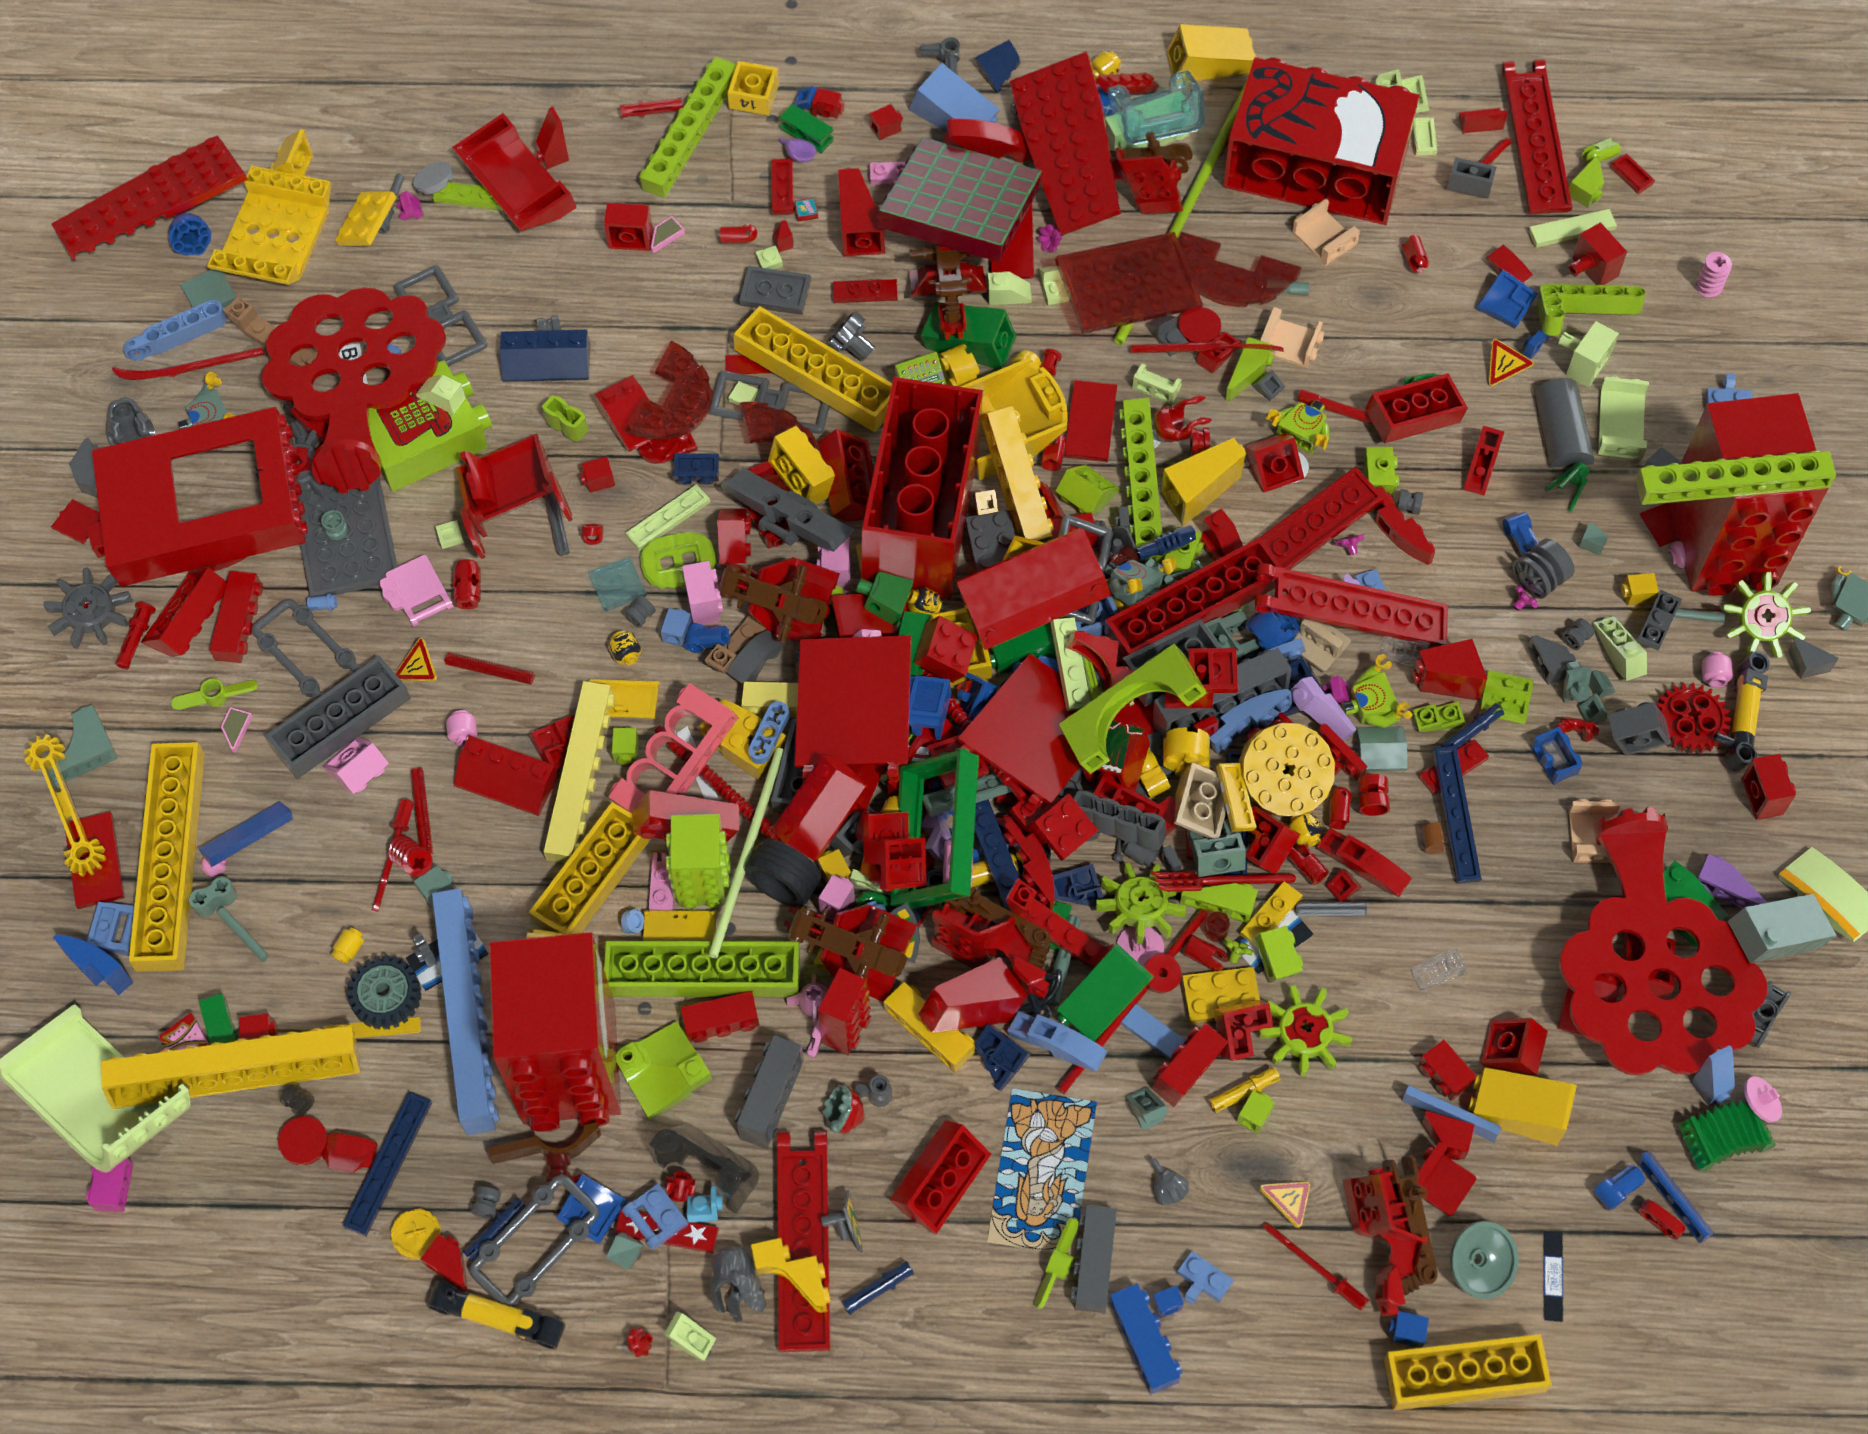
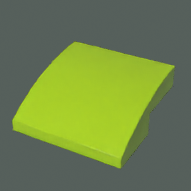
(1510, 693)

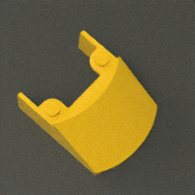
(1033, 395)

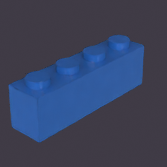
(1145, 1339)

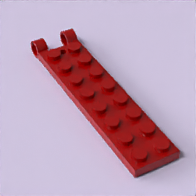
(1537, 139)
(1353, 606)
(800, 1226)

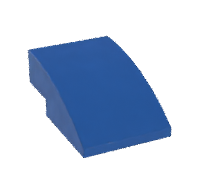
(94, 963)

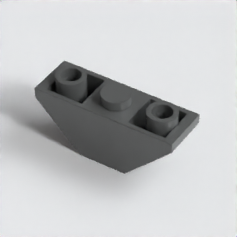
(83, 468)
(1659, 620)

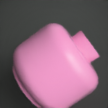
(215, 870)

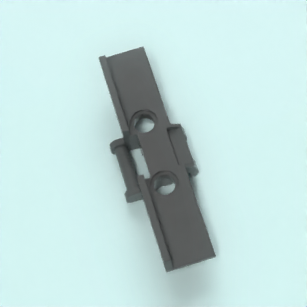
(791, 506)

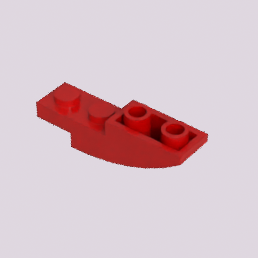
(1403, 533)
(1366, 860)
(1037, 869)

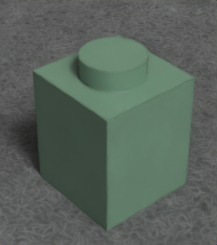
(433, 882)

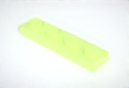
(1070, 665)

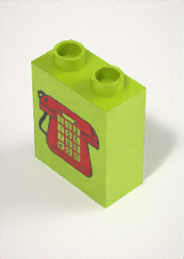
(422, 438)

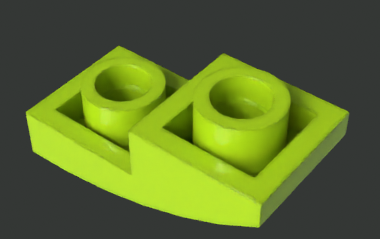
(1439, 718)

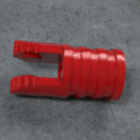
(1308, 864)

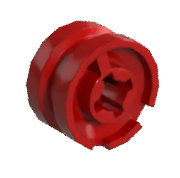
(1199, 440)

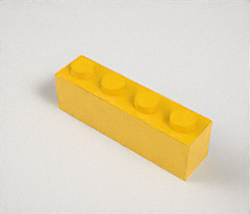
(948, 1046)

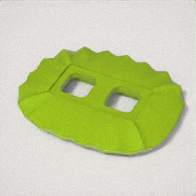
(674, 547)

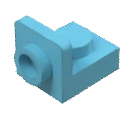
(704, 1207)

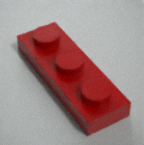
(782, 187)
(1470, 757)

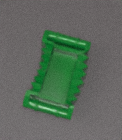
(1725, 1133)

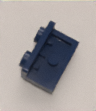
(696, 468)

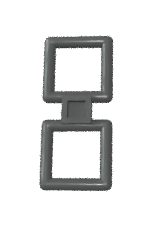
(442, 313)
(774, 398)
(1107, 534)

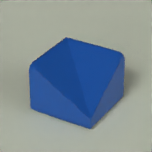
(1168, 1302)

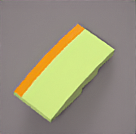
(1835, 890)

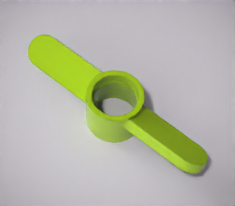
(200, 697)
(1059, 1263)

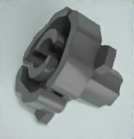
(849, 336)

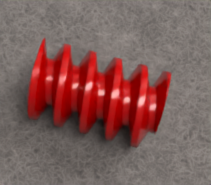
(409, 856)

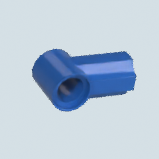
(1520, 529)
(703, 637)
(1614, 1191)

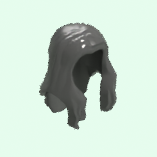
(127, 422)
(735, 1267)

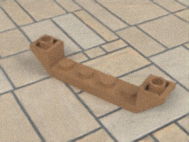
(256, 328)
(722, 657)

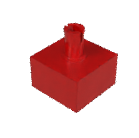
(1598, 255)

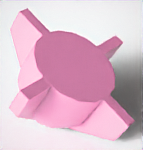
(809, 998)

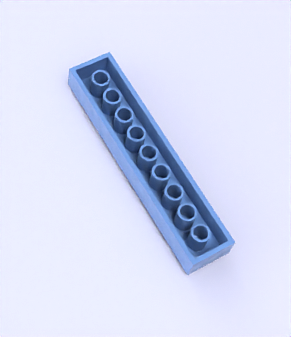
(464, 1012)

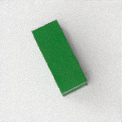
(807, 127)

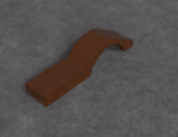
(533, 1146)

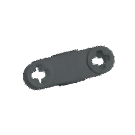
(1772, 1006)

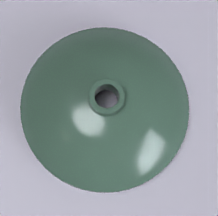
(1495, 1261)

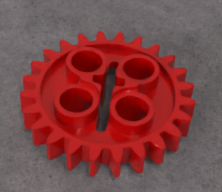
(1712, 716)

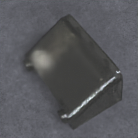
(735, 1174)

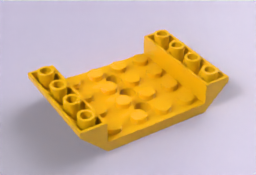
(280, 205)

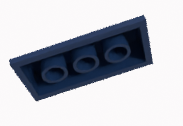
(545, 355)

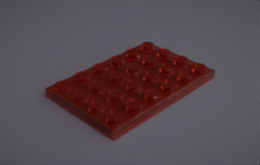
(1128, 282)

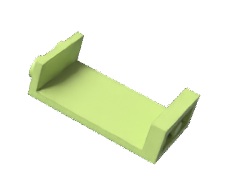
(1622, 418)

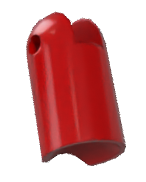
(738, 235)
(1415, 254)
(1053, 454)
(1339, 808)
(1202, 953)

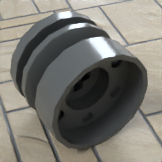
(1543, 568)

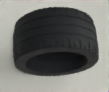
(782, 873)

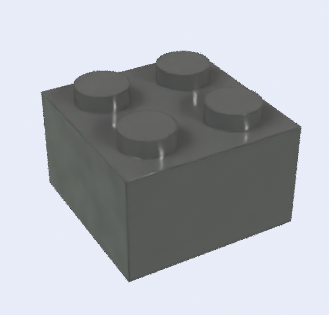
(1639, 728)

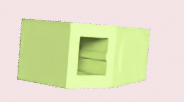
(1622, 648)

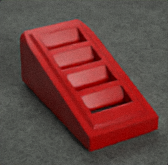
(1210, 361)

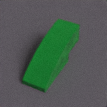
(218, 1019)

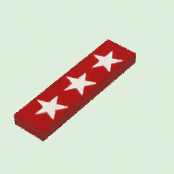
(692, 1237)

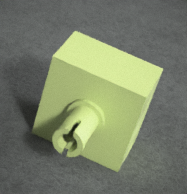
(1590, 353)

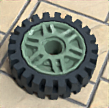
(379, 976)

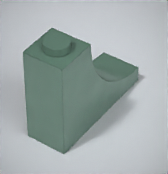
(88, 747)

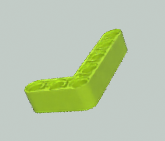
(1559, 299)

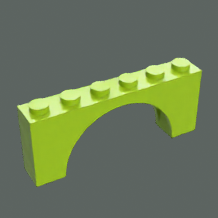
(1089, 726)

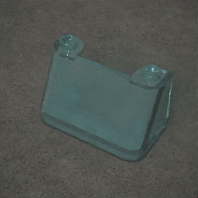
(1164, 112)

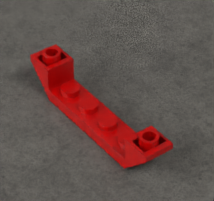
(1062, 933)

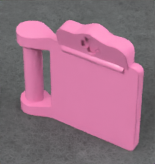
(413, 586)

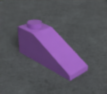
(1727, 883)

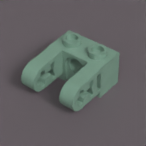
(1225, 627)
(1218, 854)

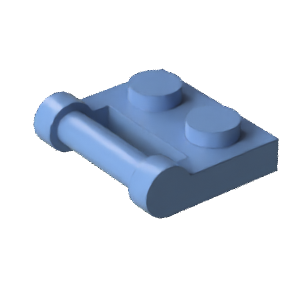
(106, 925)
(663, 1213)

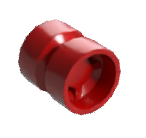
(1373, 795)

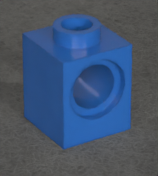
(1409, 1329)

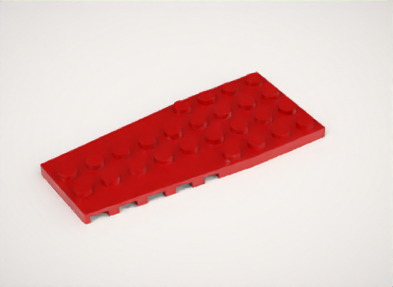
(1068, 141)
(159, 191)

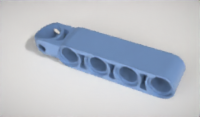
(176, 330)

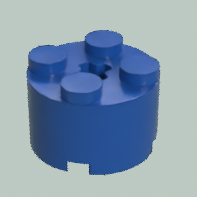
(1273, 628)

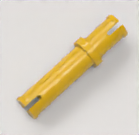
(1243, 1090)

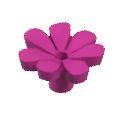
(1050, 238)
(1350, 543)
(1524, 599)

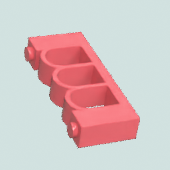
(691, 703)

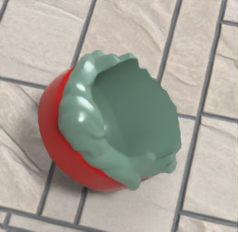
(843, 1110)

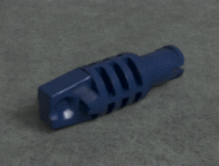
(1167, 542)

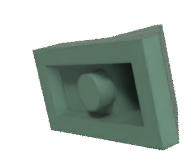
(1147, 1107)

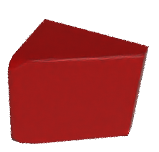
(1343, 885)

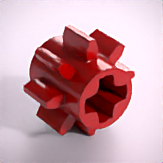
(680, 1186)

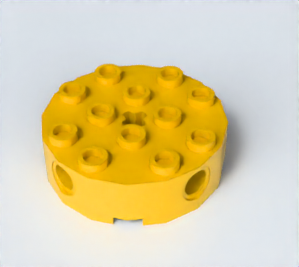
(1308, 776)

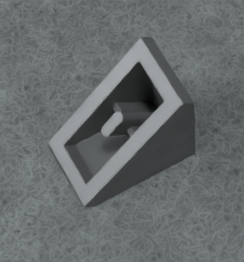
(1810, 659)

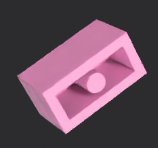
(837, 897)

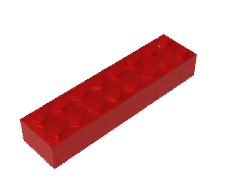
(1201, 595)

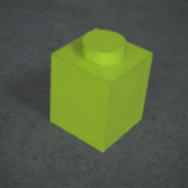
(625, 745)
(1256, 1111)

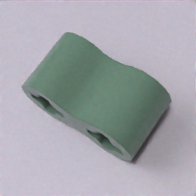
(213, 897)

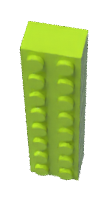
(688, 971)

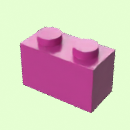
(110, 1189)

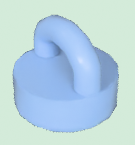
(632, 921)

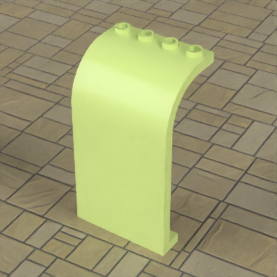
(61, 1081)

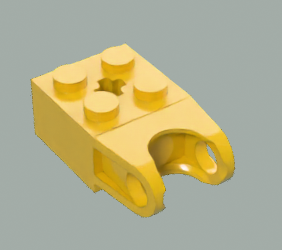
(737, 741)

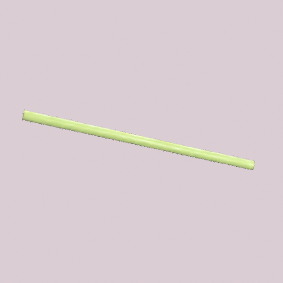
(746, 853)

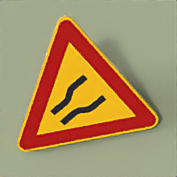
(1506, 362)
(417, 664)
(1289, 1199)

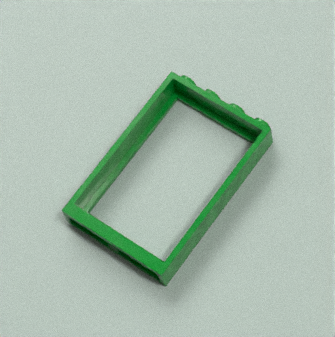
(911, 800)

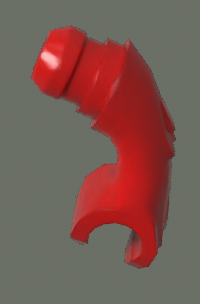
(1587, 729)

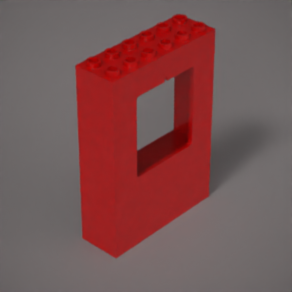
(141, 508)

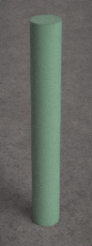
(1700, 615)
(242, 934)

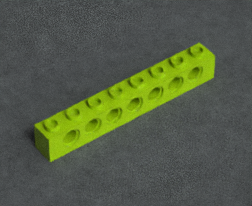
(688, 128)
(1139, 411)
(1795, 477)

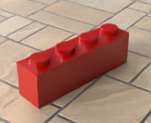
(236, 617)

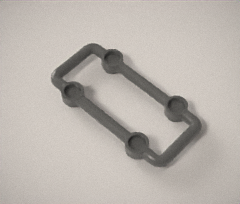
(304, 617)
(490, 1250)

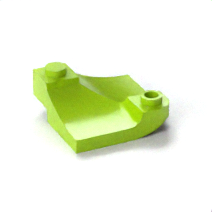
(662, 1069)

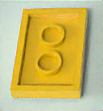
(365, 218)
(1217, 990)

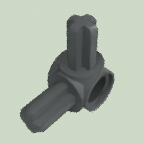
(950, 58)

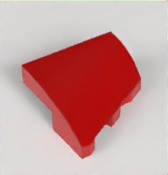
(480, 480)

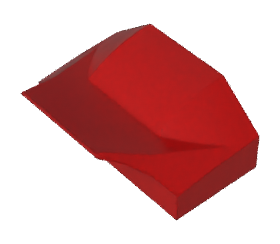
(349, 1152)

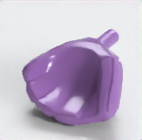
(799, 149)

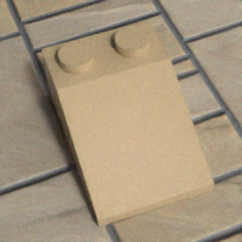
(1200, 802)

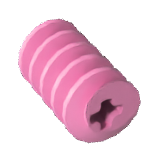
(1713, 274)

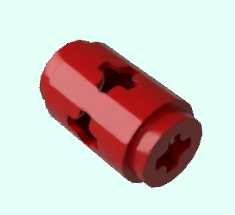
(467, 584)

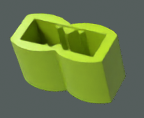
(565, 418)

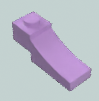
(1321, 707)

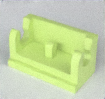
(1156, 385)

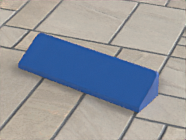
(246, 833)
(1674, 1197)

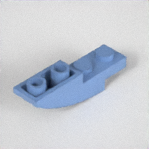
(1254, 712)
(1058, 1039)

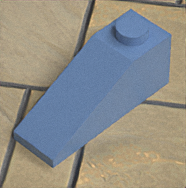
(1716, 1077)

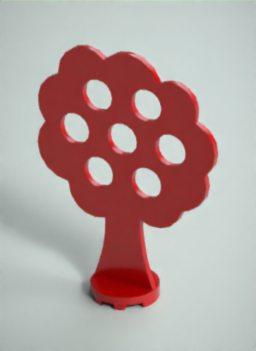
(348, 453)
(1636, 852)

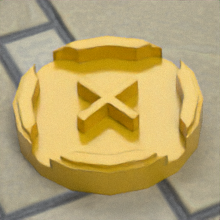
(414, 1233)

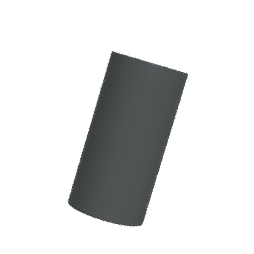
(1563, 423)

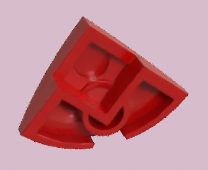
(553, 741)

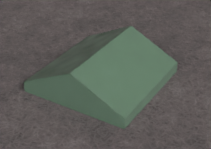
(1383, 748)

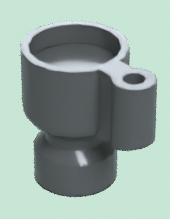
(878, 1091)

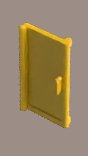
(632, 696)
(662, 926)

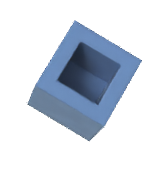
(676, 627)

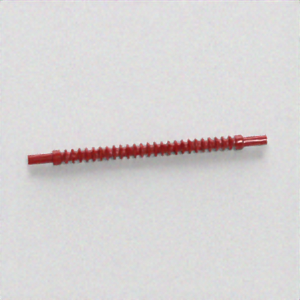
(722, 788)

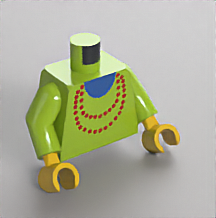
(1303, 423)
(1374, 698)

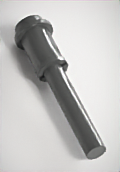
(395, 188)

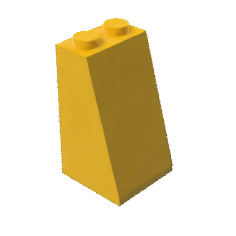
(1210, 51)
(1202, 479)
(1524, 1104)

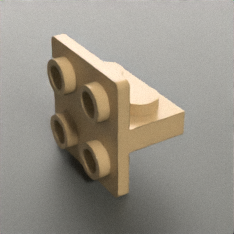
(1322, 643)

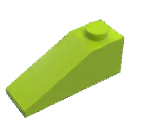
(1249, 368)
(1231, 899)

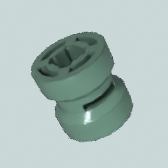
(334, 525)

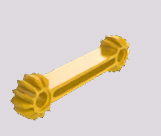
(64, 805)

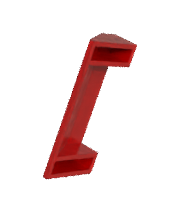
(514, 175)
(1033, 588)

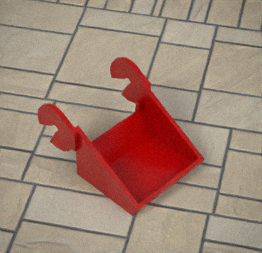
(519, 477)

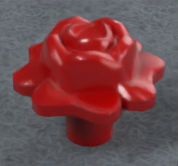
(639, 1342)

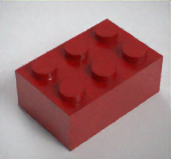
(1188, 1063)

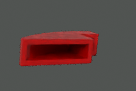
(988, 138)

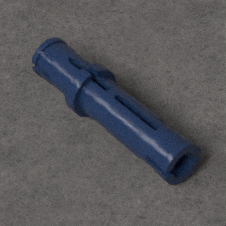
(1480, 723)
(495, 1228)
(898, 1274)

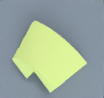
(1413, 84)

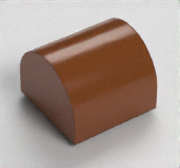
(1433, 838)

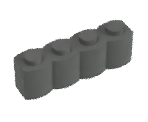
(1123, 821)

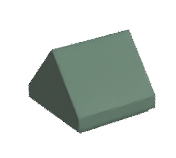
(1600, 684)
(1593, 709)

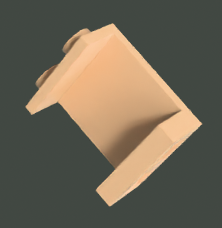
(1323, 233)
(1297, 341)
(1581, 819)

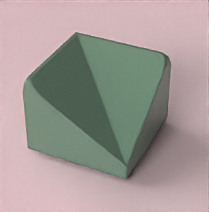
(1593, 539)
(625, 1250)

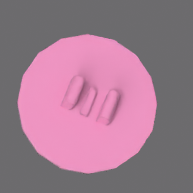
(1151, 944)
(1763, 1099)

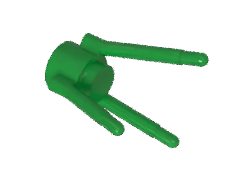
(1575, 475)

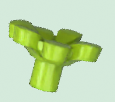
(1237, 950)

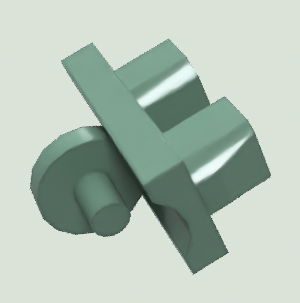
(1576, 682)

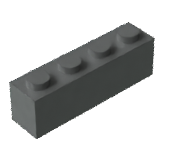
(1095, 1260)

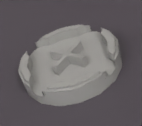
(433, 177)

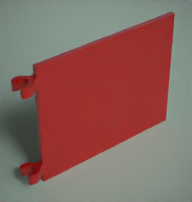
(854, 702)
(1023, 733)

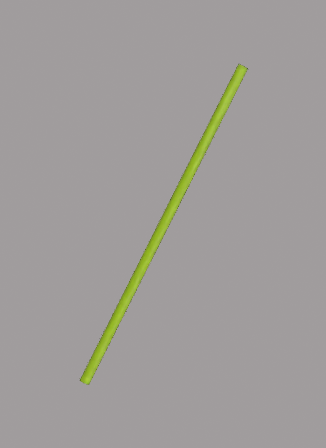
(1195, 191)

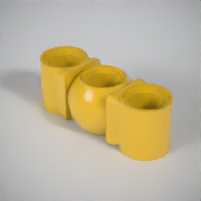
(1153, 777)

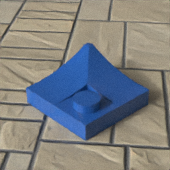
(1507, 299)
(607, 1201)

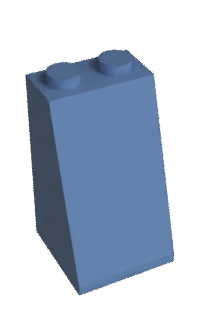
(950, 97)

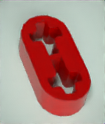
(1662, 1219)

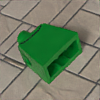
(886, 596)

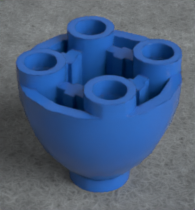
(188, 232)

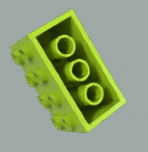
(698, 860)

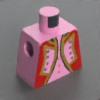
(183, 1034)

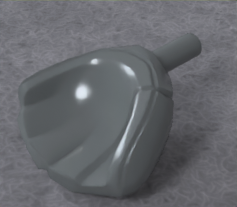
(1168, 1185)

